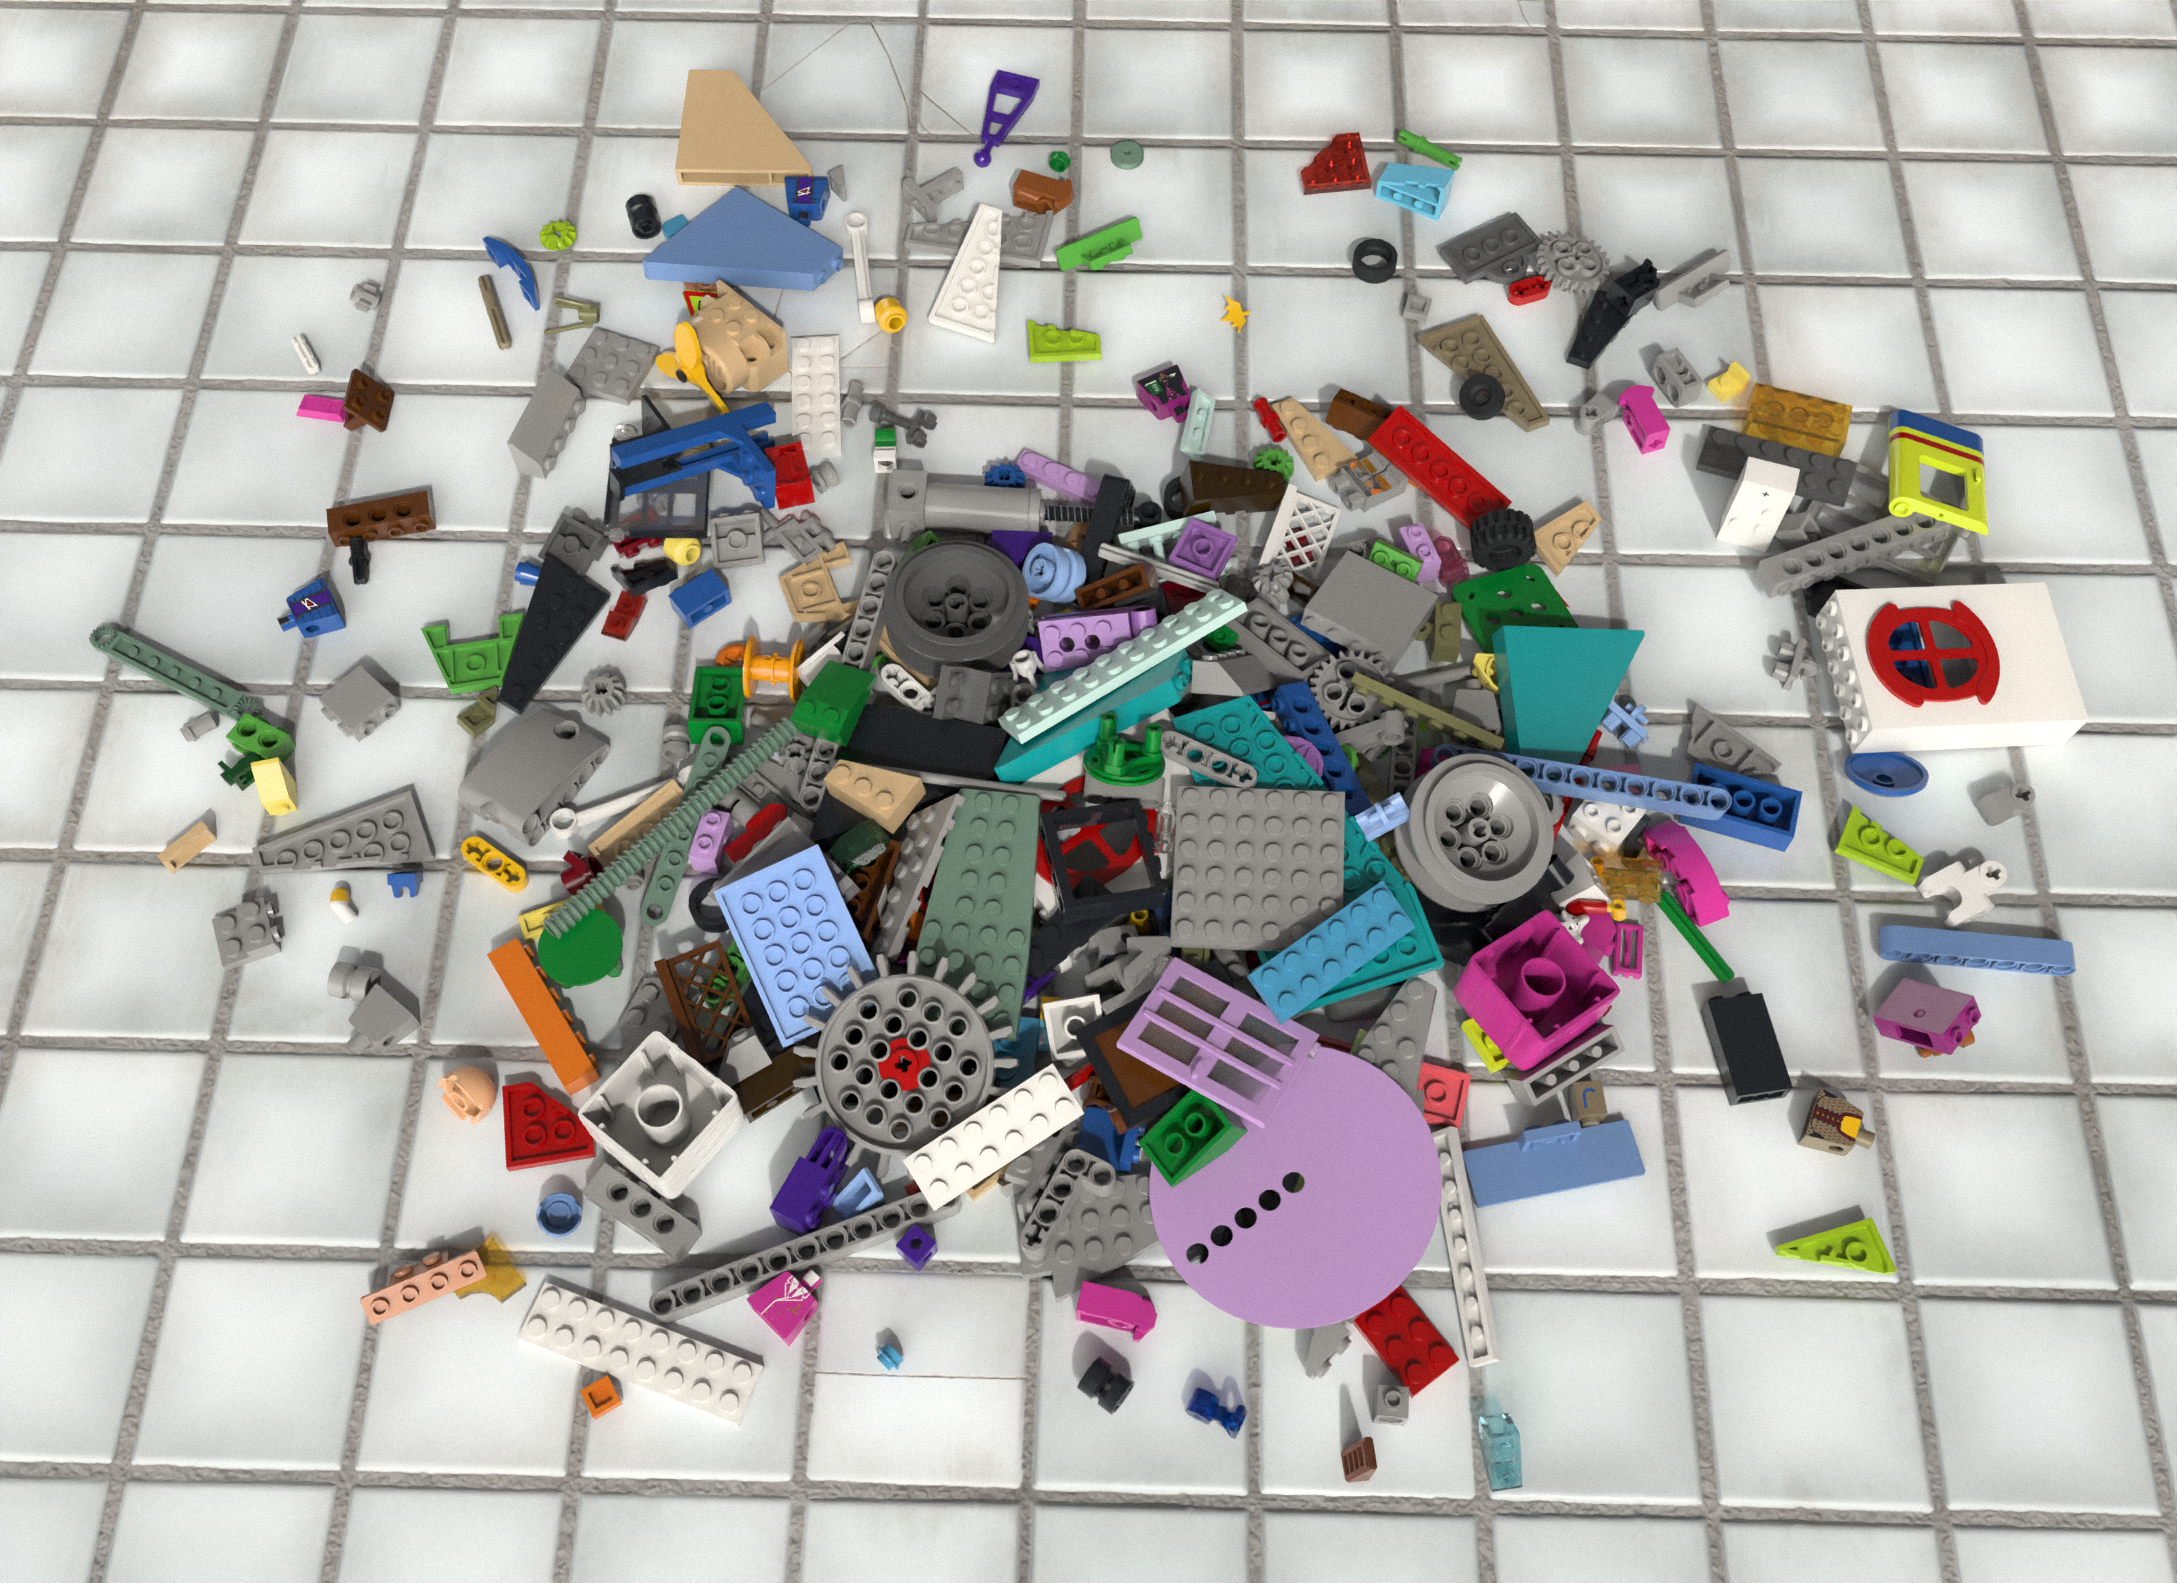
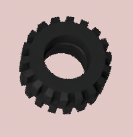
(1502, 539)

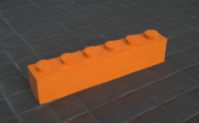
(544, 1017)

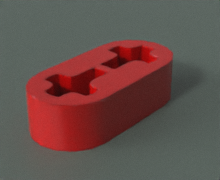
(1528, 291)

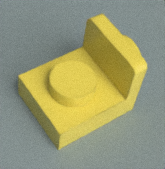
(1729, 383)

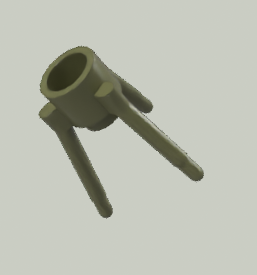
(586, 311)

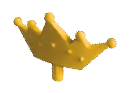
(1235, 314)

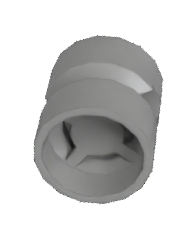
(350, 981)

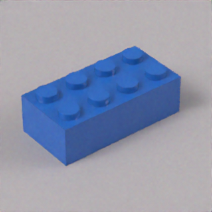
(1758, 811)

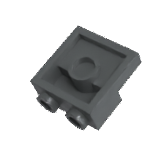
(575, 544)

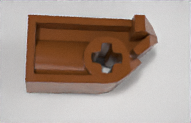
(1041, 193)

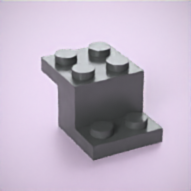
(973, 694)

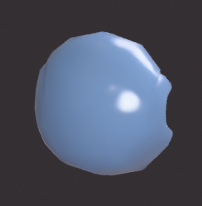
(559, 1215)

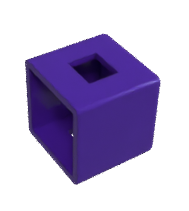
(917, 1257)

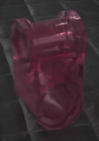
(1453, 565)

